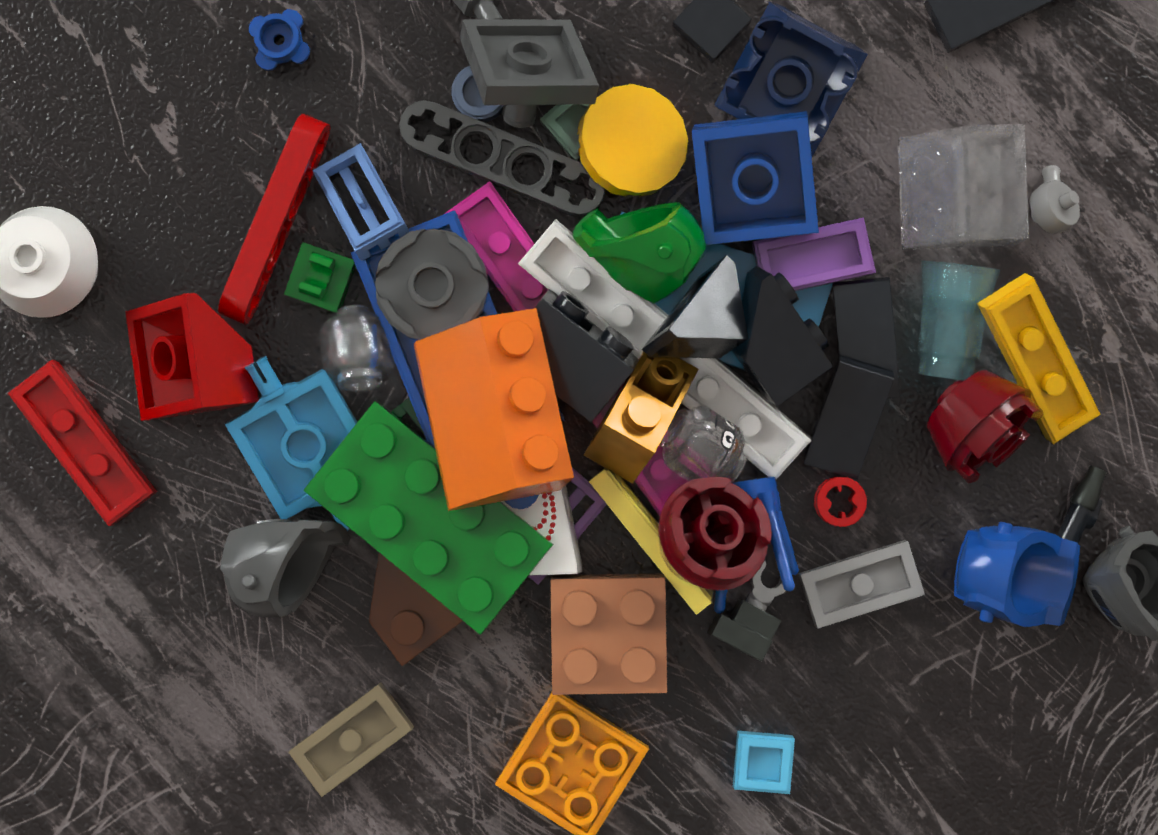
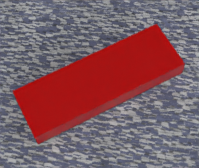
(82, 442)

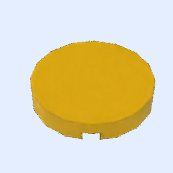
(632, 140)

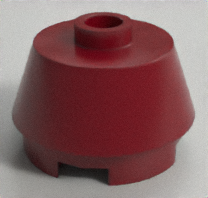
(980, 422)
(713, 533)

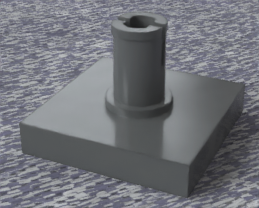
(527, 65)

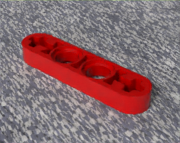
(274, 219)

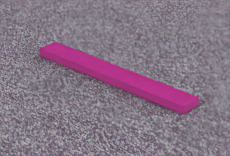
(501, 246)

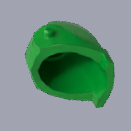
(645, 248)

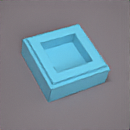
(763, 762)

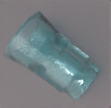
(951, 318)

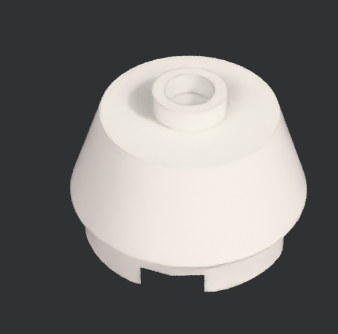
(45, 261)

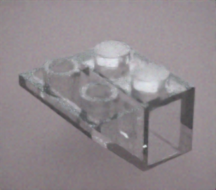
(964, 187)

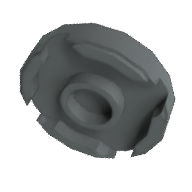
(430, 283)

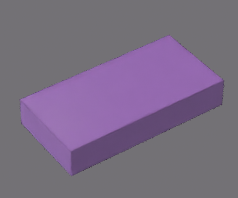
(820, 258)

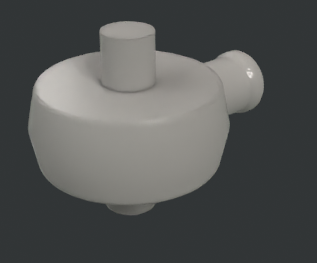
(1054, 203)

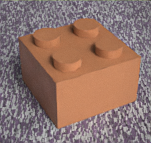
(608, 634)

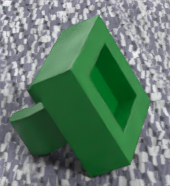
(320, 278)

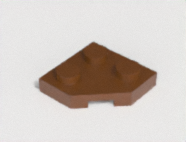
(406, 613)

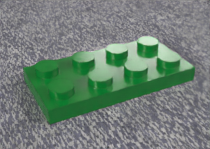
(392, 496)

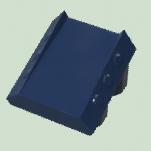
(791, 70)

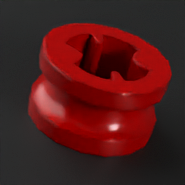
(856, 498)

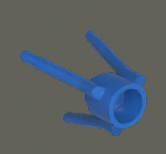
(782, 547)

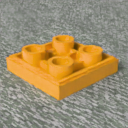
(572, 765)

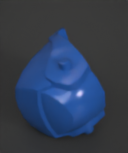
(1017, 574)

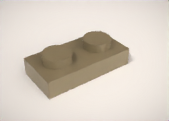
(351, 739)

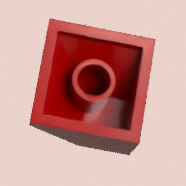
(187, 359)

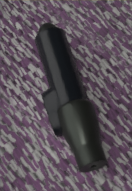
(1084, 505)

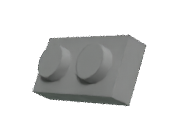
(861, 584)

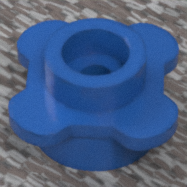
(267, 28)

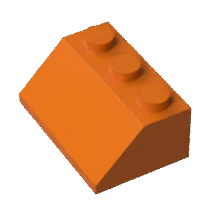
(493, 410)

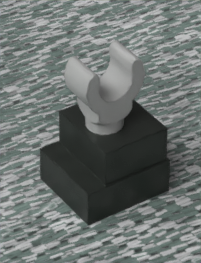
(749, 625)

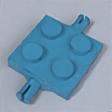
(291, 434)

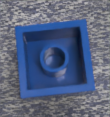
(755, 178)

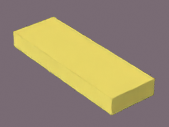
(646, 532)

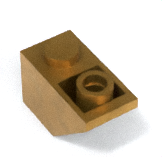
(640, 415)

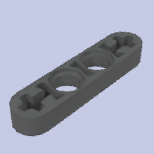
(499, 166)

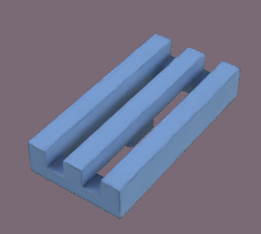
(378, 233)

